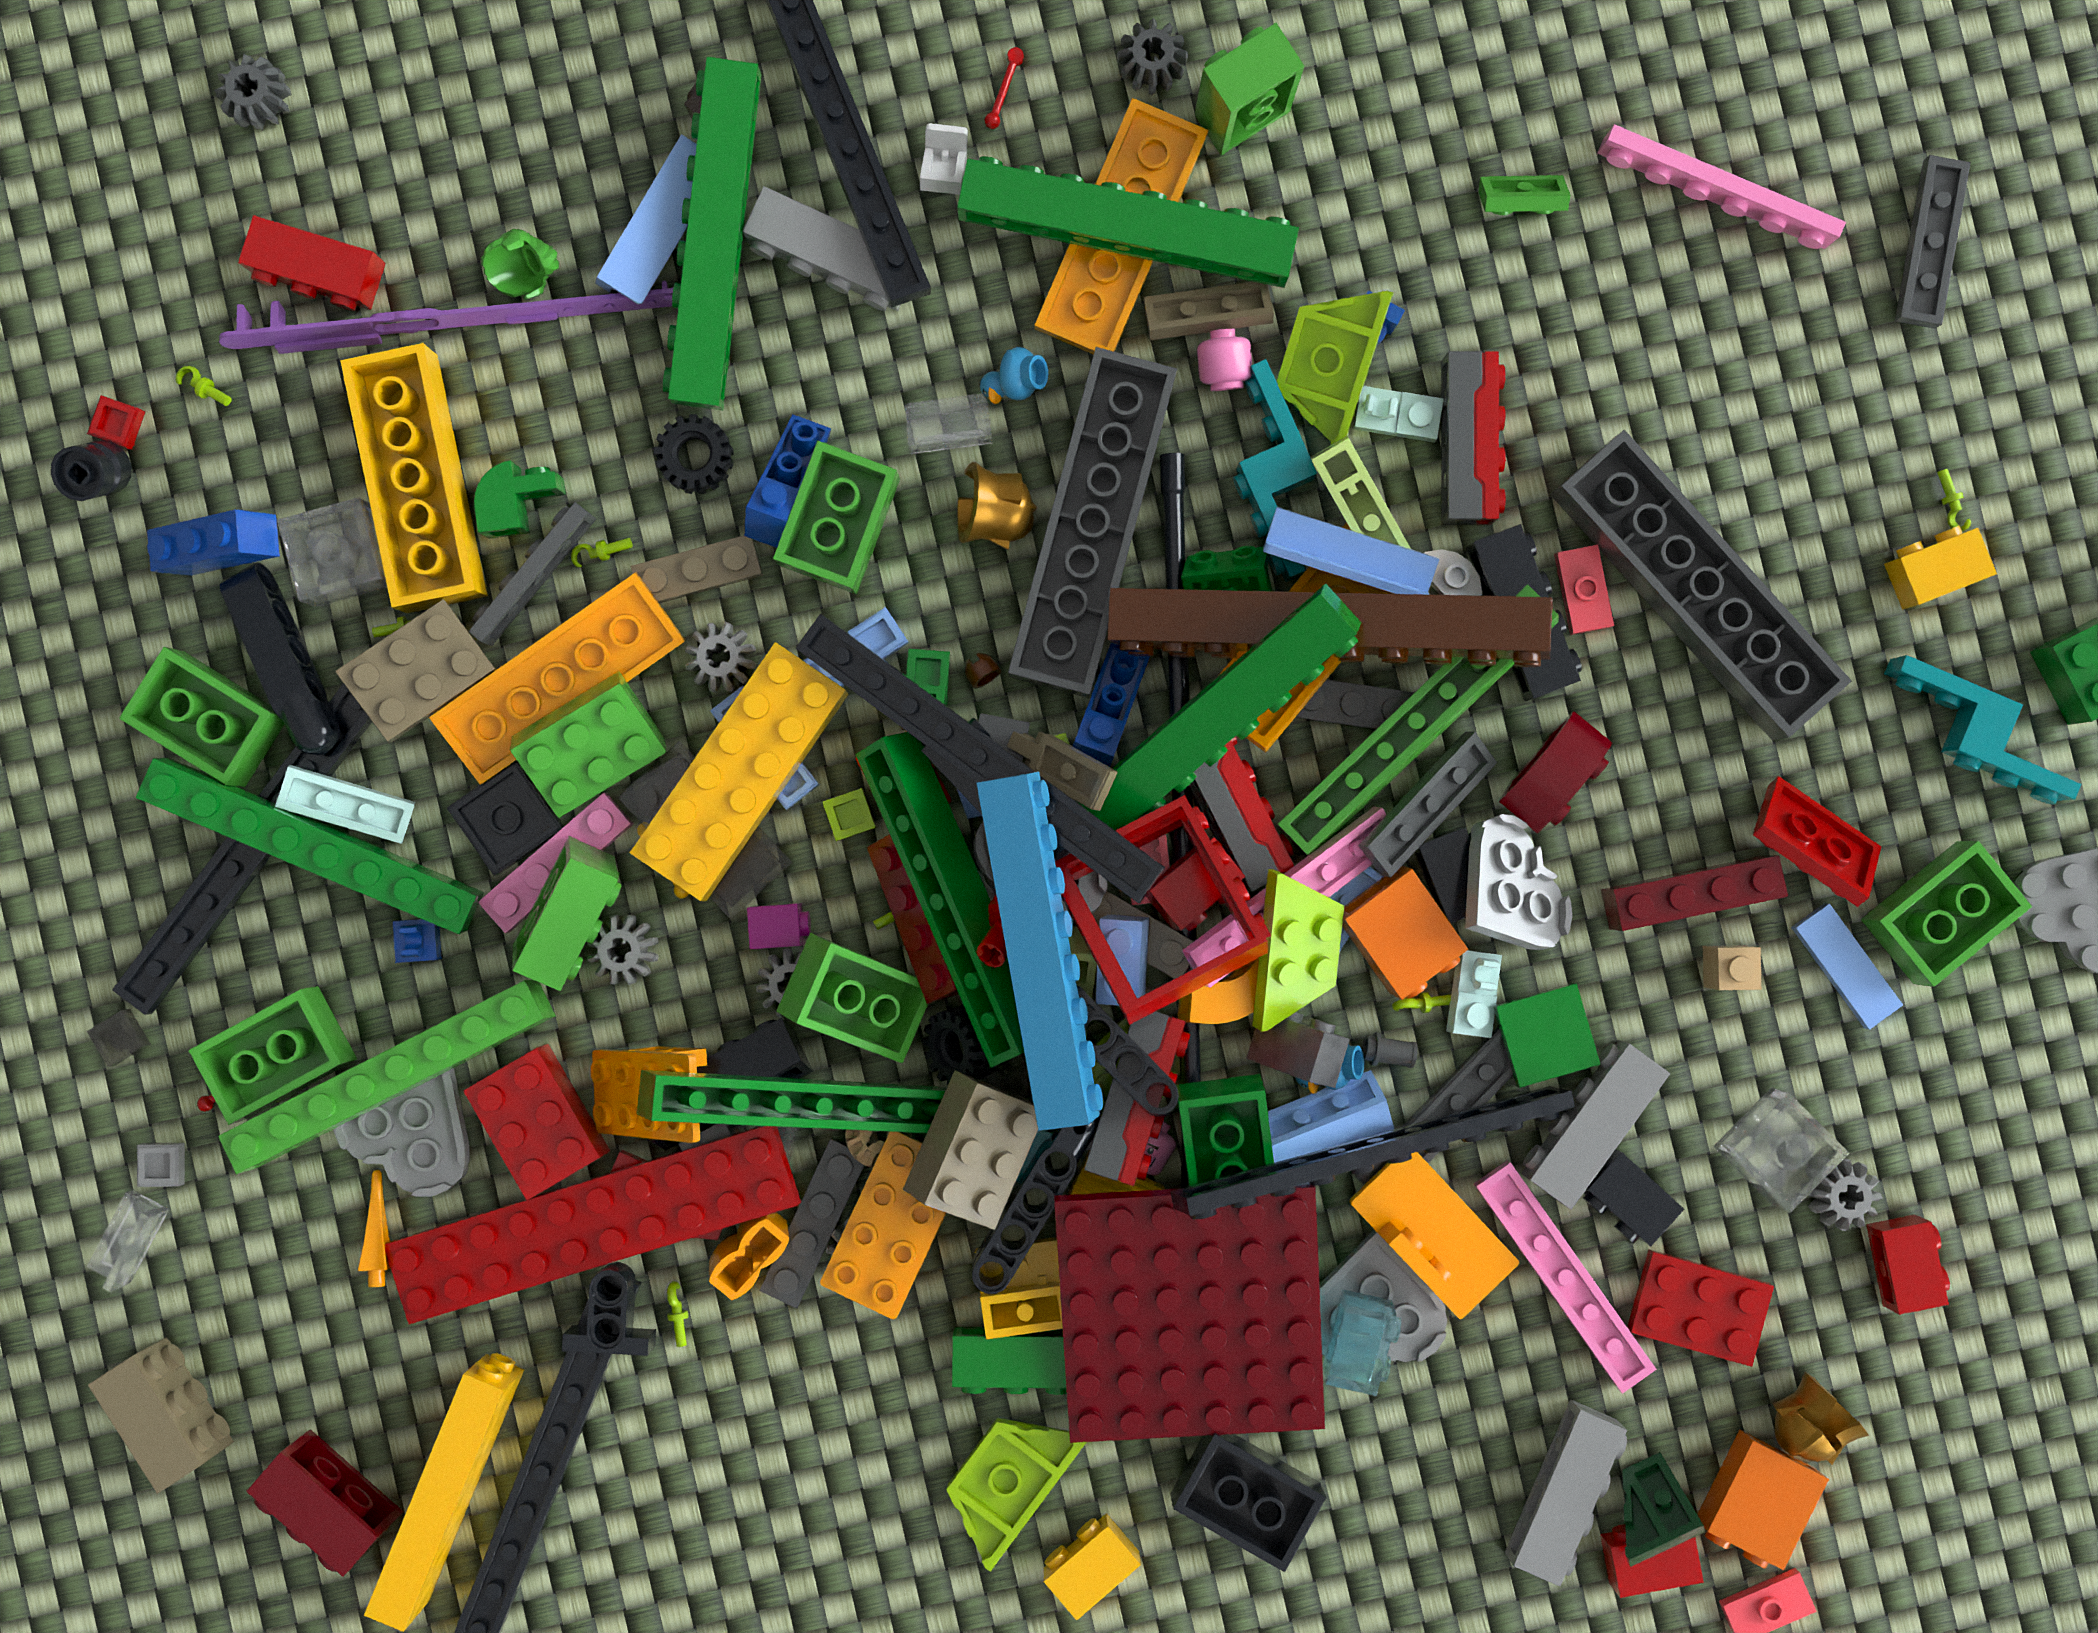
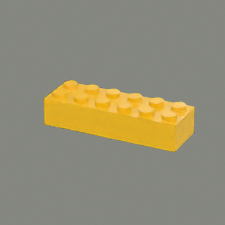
(413, 478)
(739, 772)

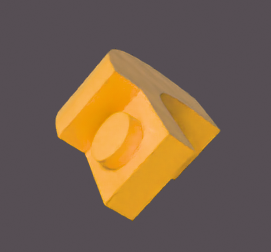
(1224, 1001)

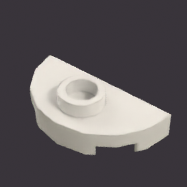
(1455, 575)

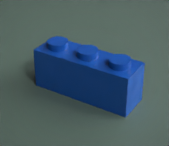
(213, 542)

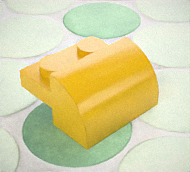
(1030, 1300)

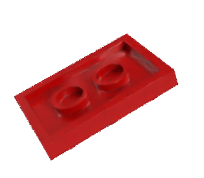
(1817, 841)
(1700, 1307)

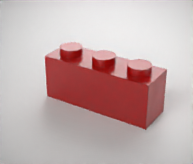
(311, 264)

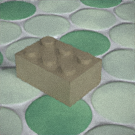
(415, 671)
(973, 1150)
(161, 1413)

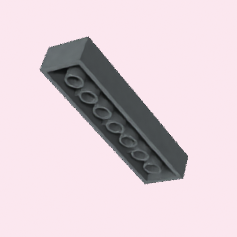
(1092, 522)
(1700, 587)

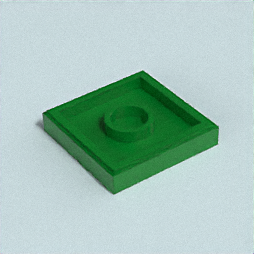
(1546, 1035)

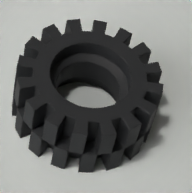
(683, 431)
(945, 1048)

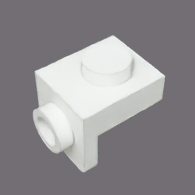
(944, 158)

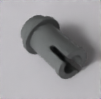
(1389, 1051)

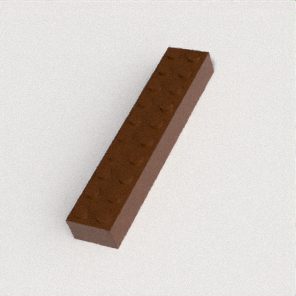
(1389, 627)

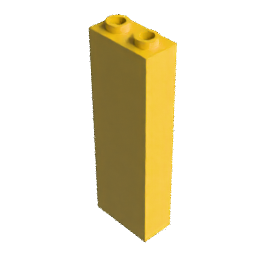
(444, 1491)

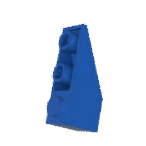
(781, 480)
(1110, 704)

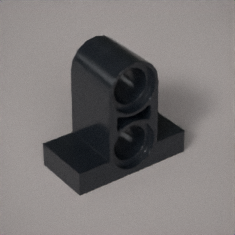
(612, 1306)

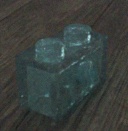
(1361, 1342)

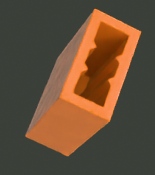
(1402, 933)
(1761, 1501)

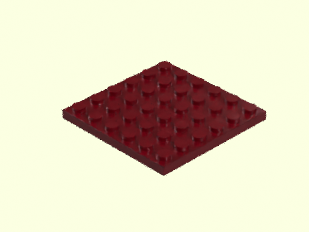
(1189, 1318)

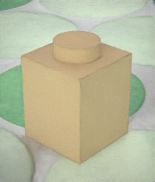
(1732, 967)

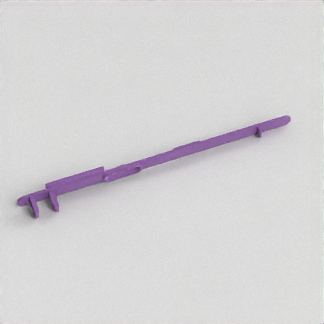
(368, 330)

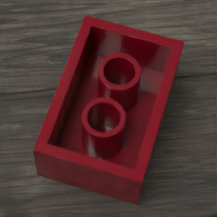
(324, 1502)

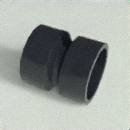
(91, 470)

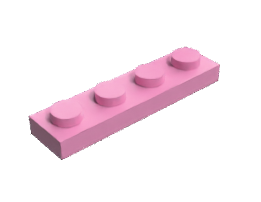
(515, 895)

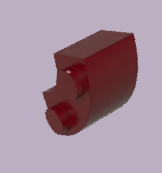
(1556, 773)

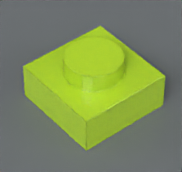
(849, 814)

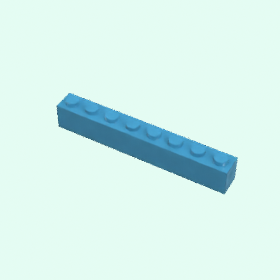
(1040, 951)

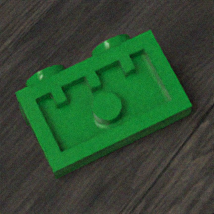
(1228, 570)

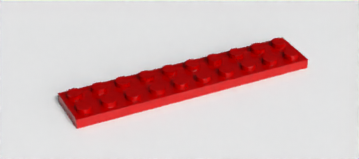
(592, 1223)

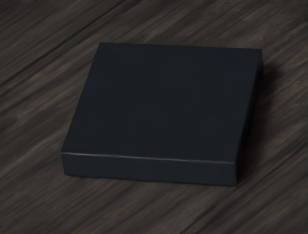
(505, 818)

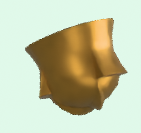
(999, 509)
(1814, 1423)

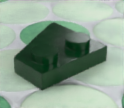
(1655, 1510)

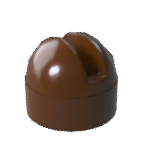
(982, 671)

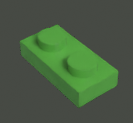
(1524, 193)

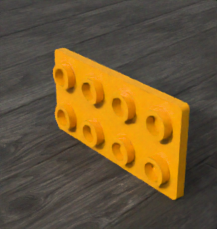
(617, 1090)
(1435, 1233)
(884, 1234)

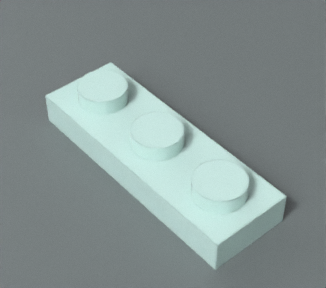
(345, 804)

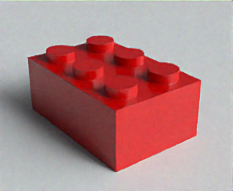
(536, 1121)

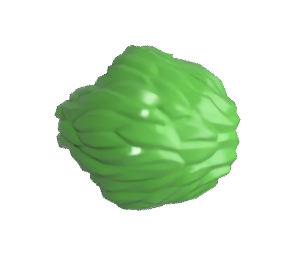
(519, 264)

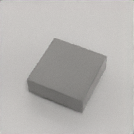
(160, 1164)

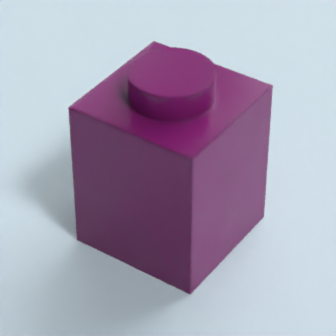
(777, 925)

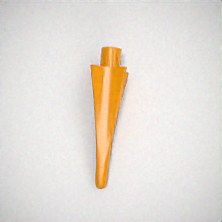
(376, 1235)

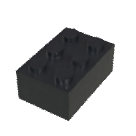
(1248, 1497)

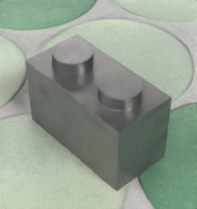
(1301, 1049)

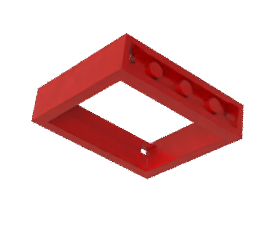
(1232, 891)

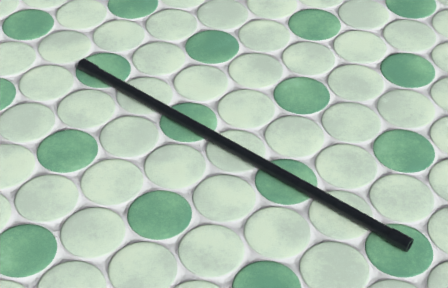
(1173, 489)

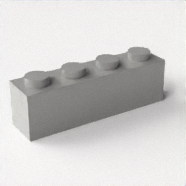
(814, 245)
(1597, 1124)
(1566, 1493)

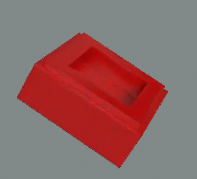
(116, 422)

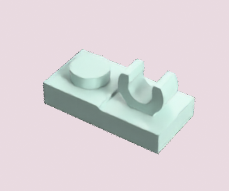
(1398, 414)
(1474, 994)

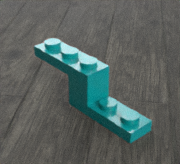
(1276, 469)
(1981, 729)

